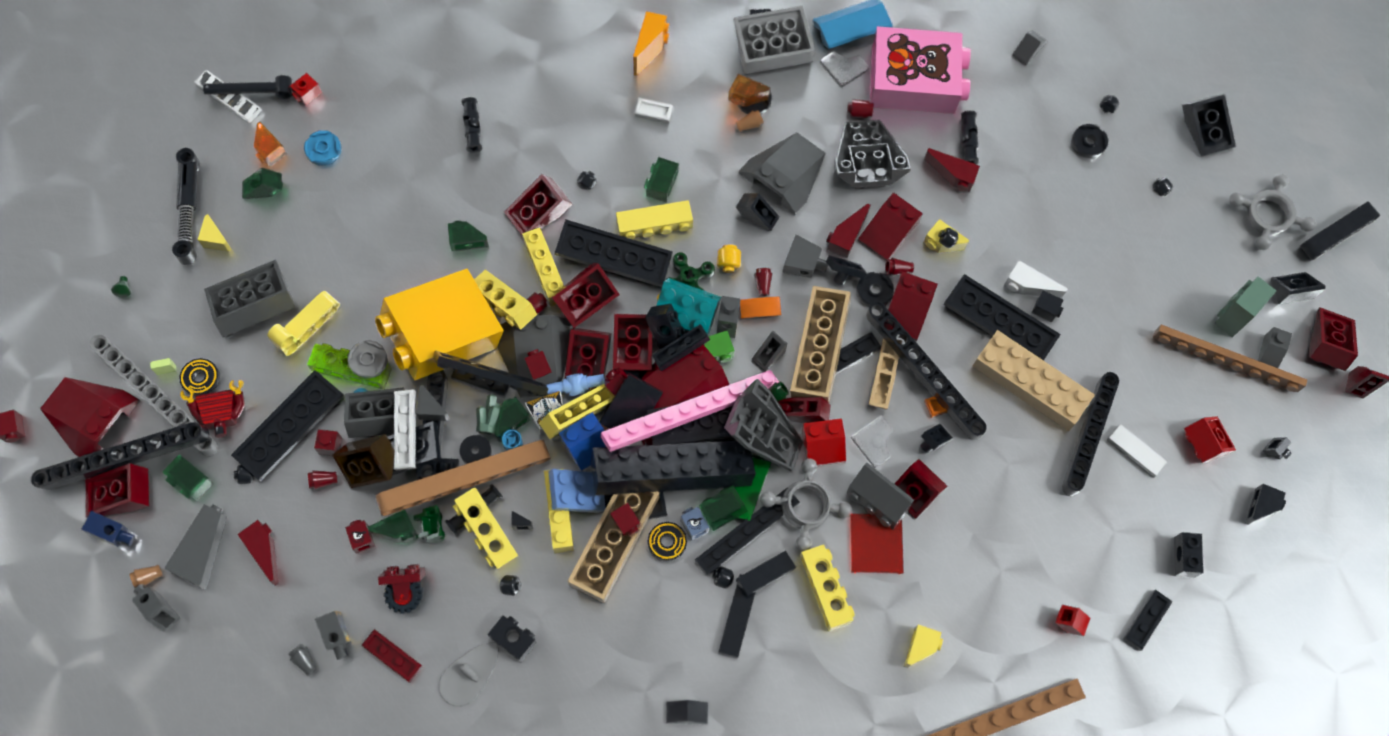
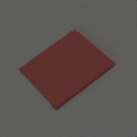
(875, 546)

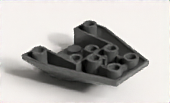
(870, 155)

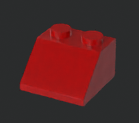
(1209, 439)
(824, 441)

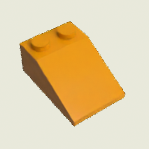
(650, 41)

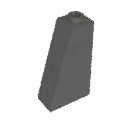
(198, 548)

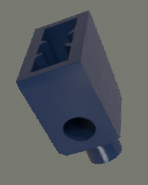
(101, 528)

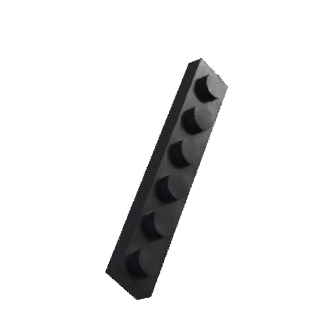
(482, 371)
(741, 536)

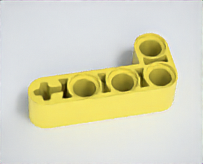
(304, 324)

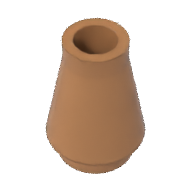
(750, 121)
(145, 575)

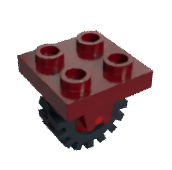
(403, 587)

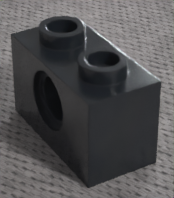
(664, 324)
(1188, 554)
(519, 648)

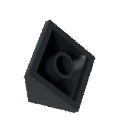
(1296, 287)

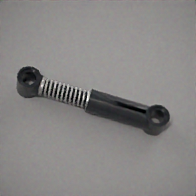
(186, 204)

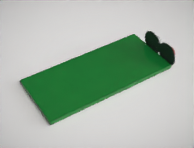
(750, 494)

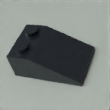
(1210, 124)

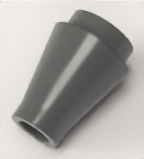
(302, 658)

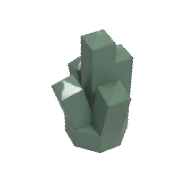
(488, 416)

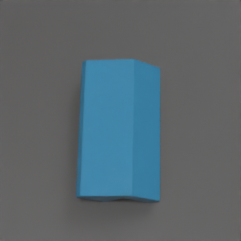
(852, 23)

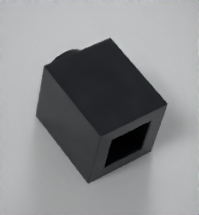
(1048, 306)

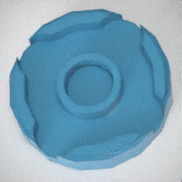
(322, 148)

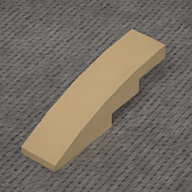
(884, 376)

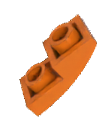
(760, 307)

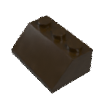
(366, 461)

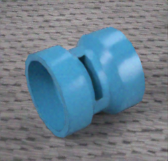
(510, 438)

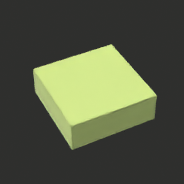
(163, 366)

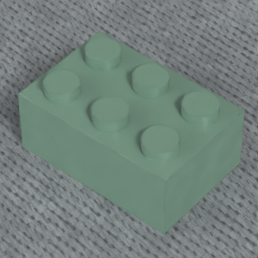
(1244, 306)

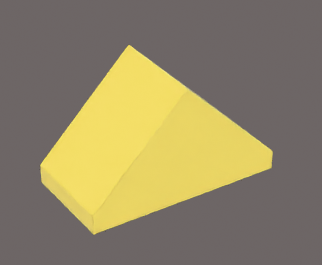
(211, 237)

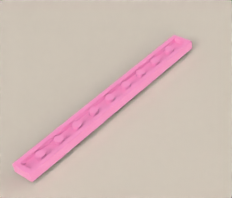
(680, 413)

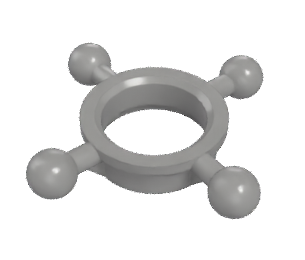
(1276, 196)
(769, 499)

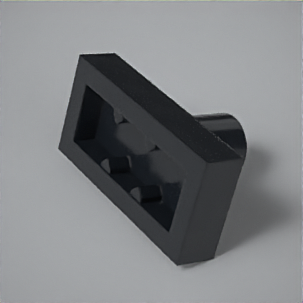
(844, 269)
(935, 438)

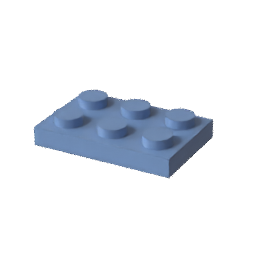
(574, 492)

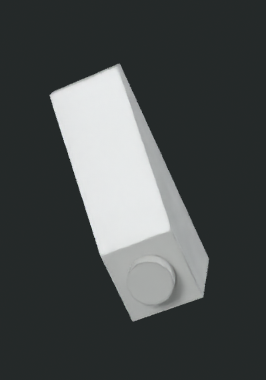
(1031, 282)

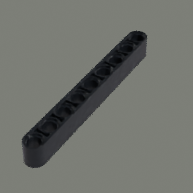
(926, 379)
(111, 456)

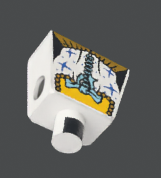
(542, 406)

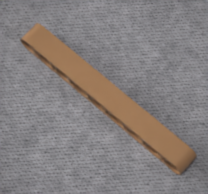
(462, 477)

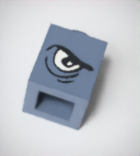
(694, 523)

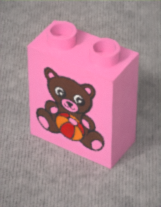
(918, 70)

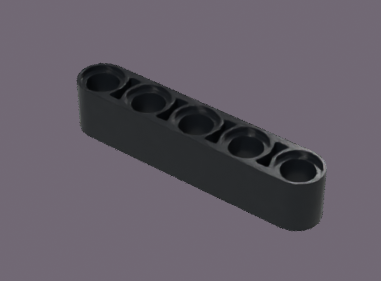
(1340, 230)

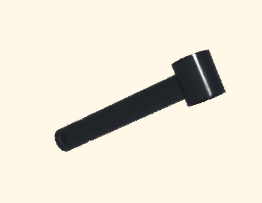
(280, 87)

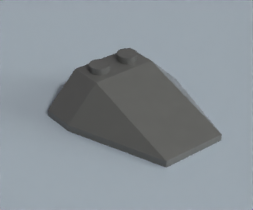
(787, 170)
(543, 333)
(764, 427)

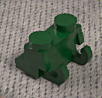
(430, 524)

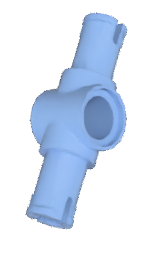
(576, 384)

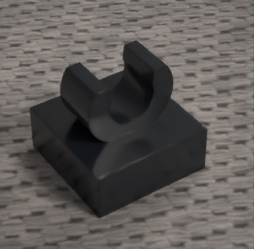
(1278, 448)
(447, 464)

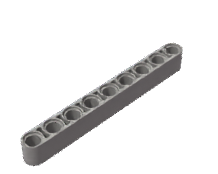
(147, 388)

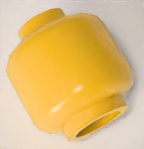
(729, 258)

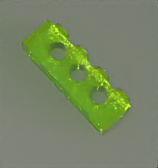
(323, 353)

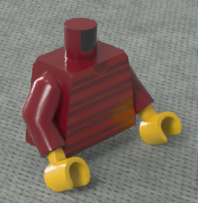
(218, 408)

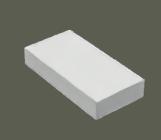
(653, 110)

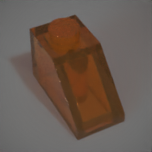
(747, 91)
(267, 146)

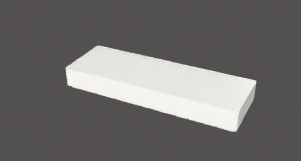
(1137, 450)

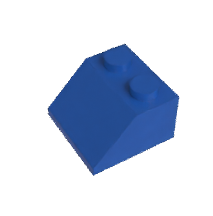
(582, 438)

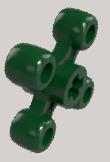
(695, 274)

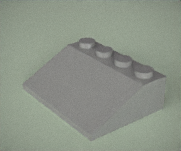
(774, 39)

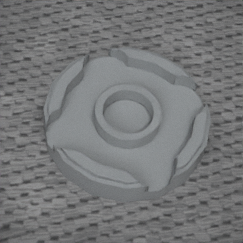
(367, 359)

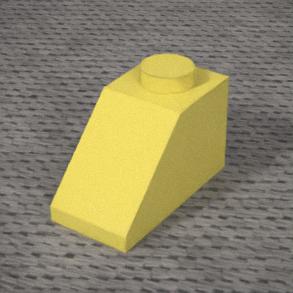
(932, 239)
(923, 644)

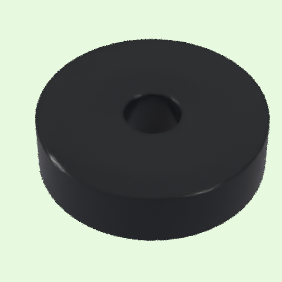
(471, 443)

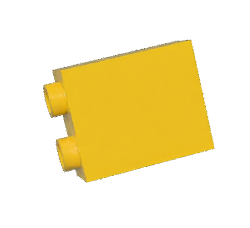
(441, 317)

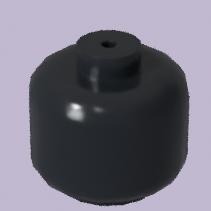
(1109, 104)
(587, 180)
(1162, 186)
(948, 237)
(243, 475)
(723, 577)
(510, 585)

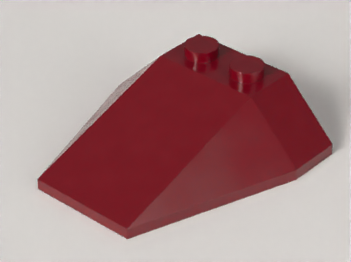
(687, 378)
(85, 412)

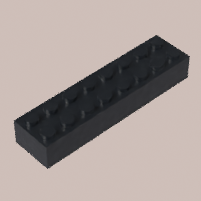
(671, 467)

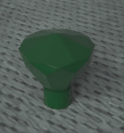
(121, 288)

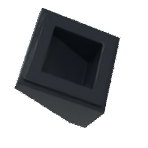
(520, 523)

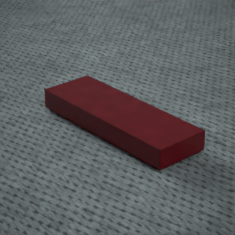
(392, 655)

